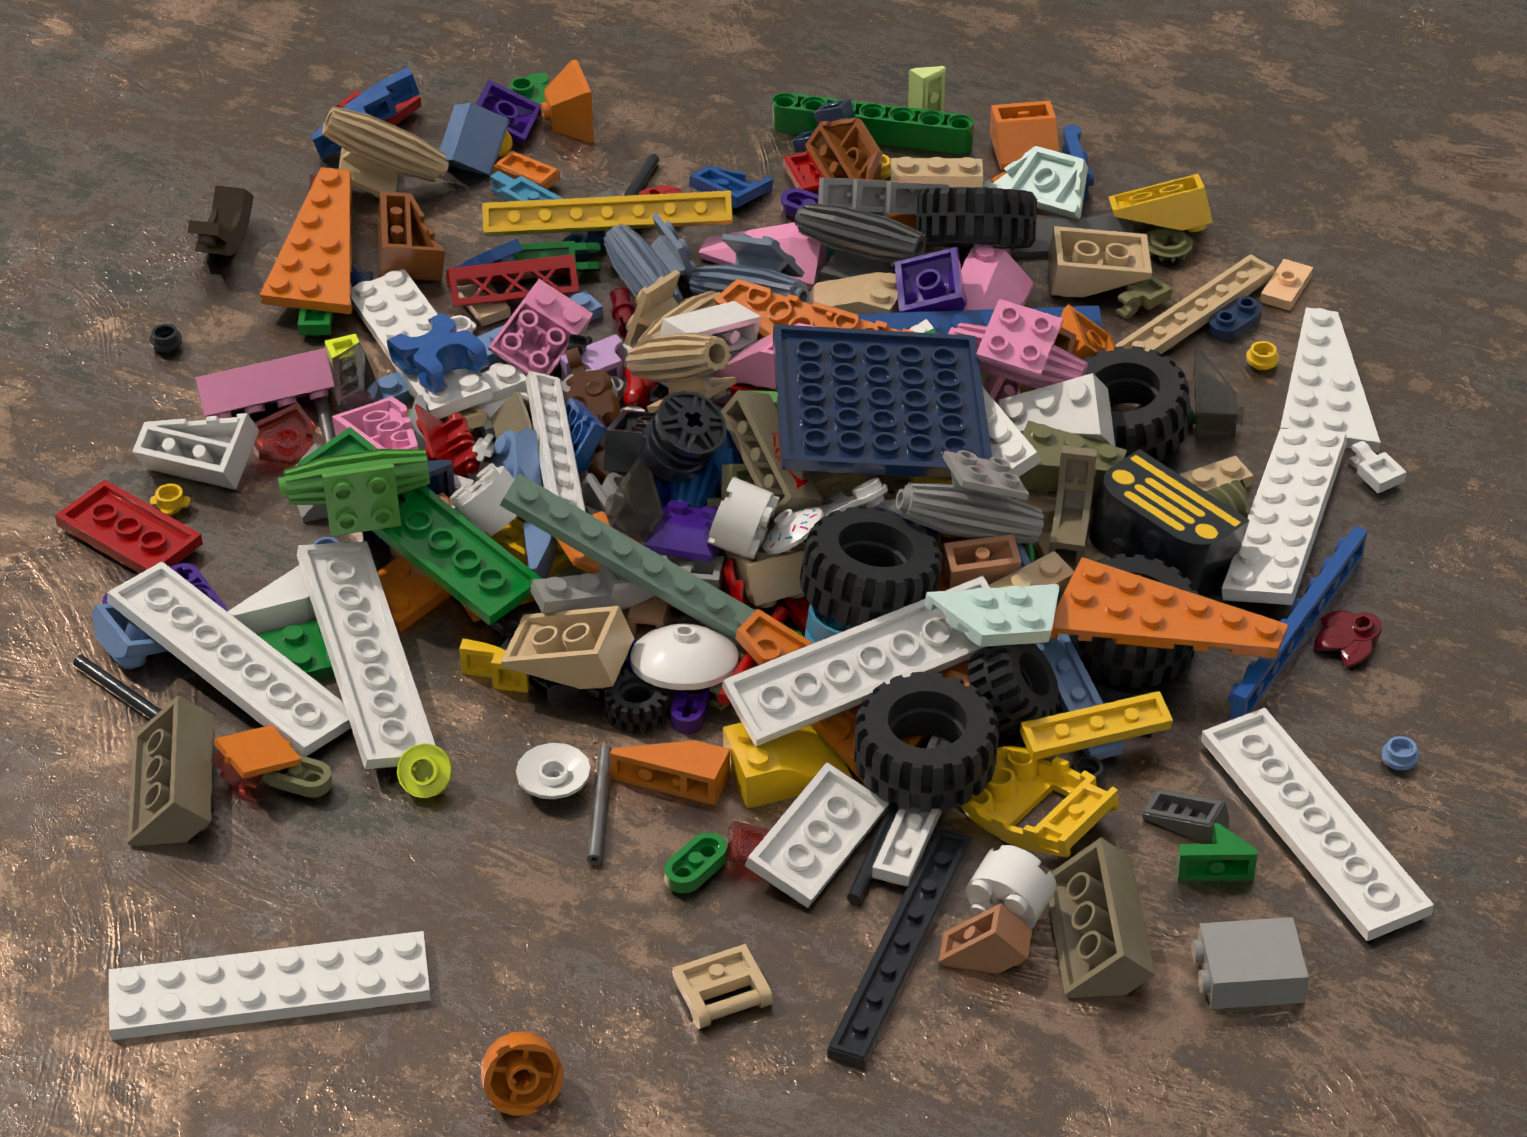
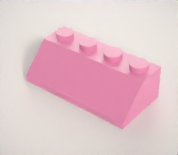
(266, 383)

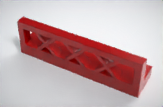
(510, 272)

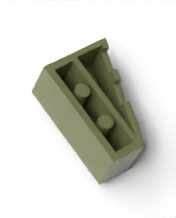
(1049, 443)

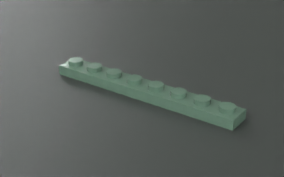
(626, 557)

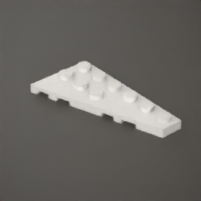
(1326, 384)

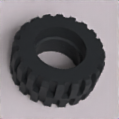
(977, 216)
(1149, 381)
(867, 564)
(1136, 663)
(921, 775)

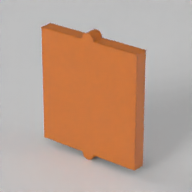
(257, 751)

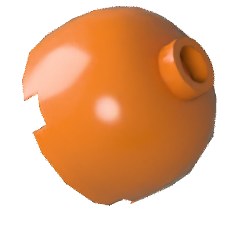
(521, 1073)

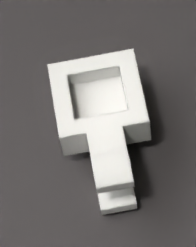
(1376, 470)

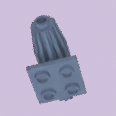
(756, 262)
(643, 263)

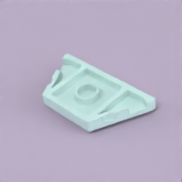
(1052, 176)
(999, 614)

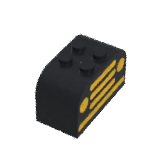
(1167, 518)

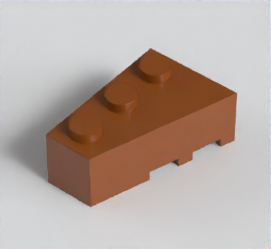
(406, 239)

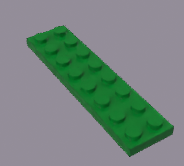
(447, 545)

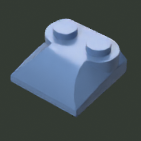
(518, 454)
(122, 638)

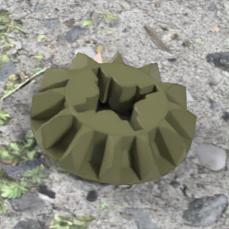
(1162, 236)

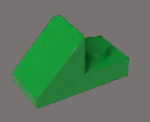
(1222, 860)

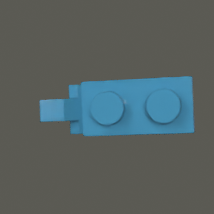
(518, 189)

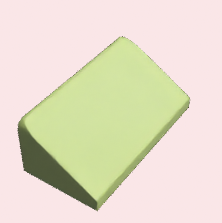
(927, 88)

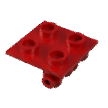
(449, 441)

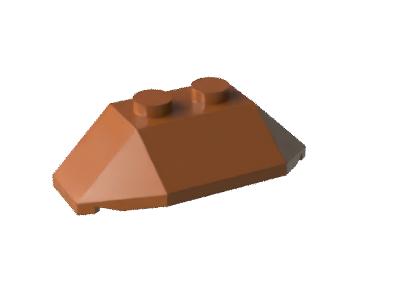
(845, 150)

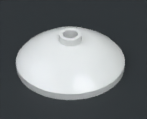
(684, 657)

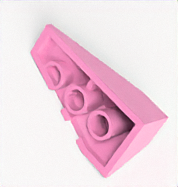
(380, 423)

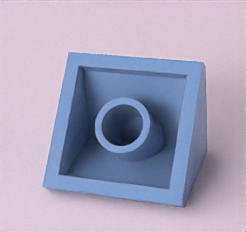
(474, 138)

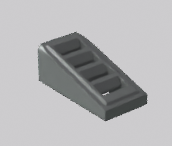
(1197, 828)

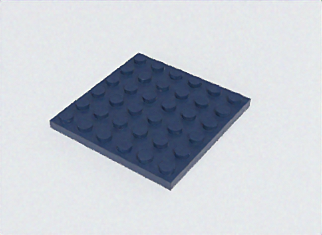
(877, 400)

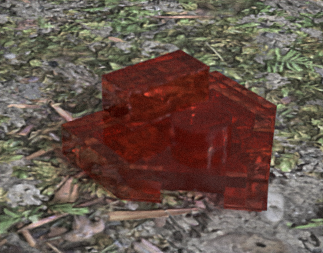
(284, 436)

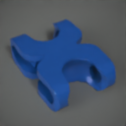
(437, 352)

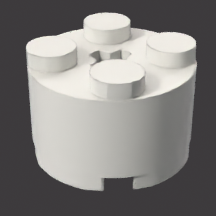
(483, 499)
(743, 518)
(1013, 880)

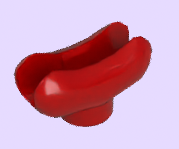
(637, 390)

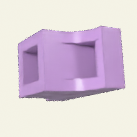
(601, 355)

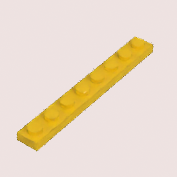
(606, 212)

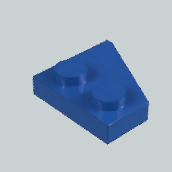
(719, 179)
(501, 253)

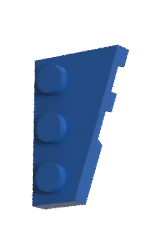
(585, 432)

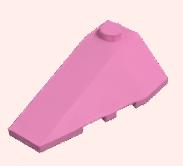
(808, 253)
(992, 276)

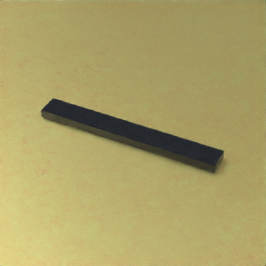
(899, 949)

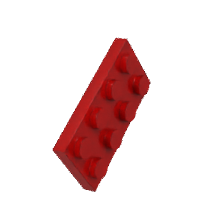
(128, 528)

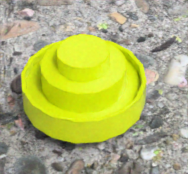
(425, 770)

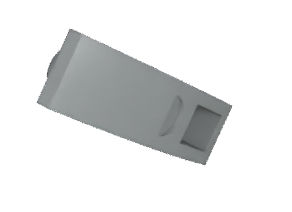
(587, 591)

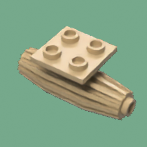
(381, 151)
(658, 303)
(683, 363)

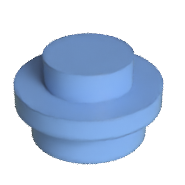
(1400, 753)

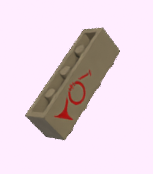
(755, 431)

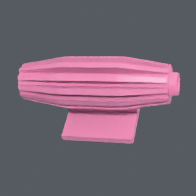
(1022, 347)

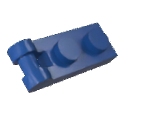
(1072, 147)

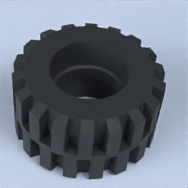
(1016, 683)

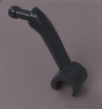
(580, 342)

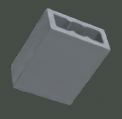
(1250, 963)

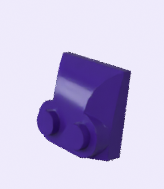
(511, 105)
(930, 282)
(684, 532)

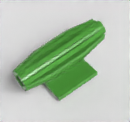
(357, 486)

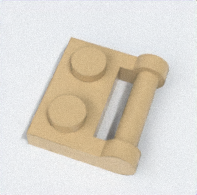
(717, 976)

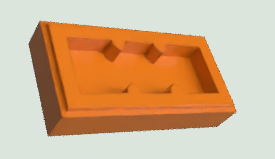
(518, 165)

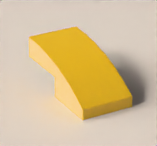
(485, 661)

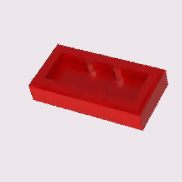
(803, 171)

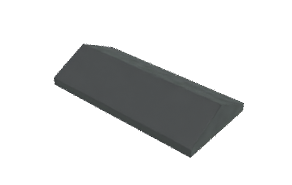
(1089, 220)

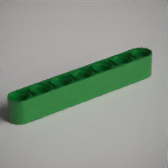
(886, 123)

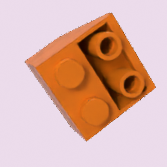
(1020, 127)

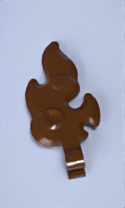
(592, 389)

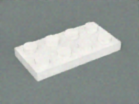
(816, 835)

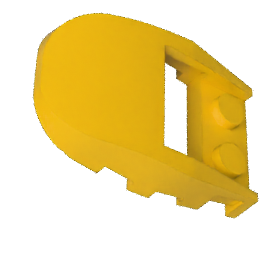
(1022, 785)

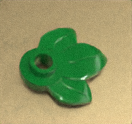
(531, 86)

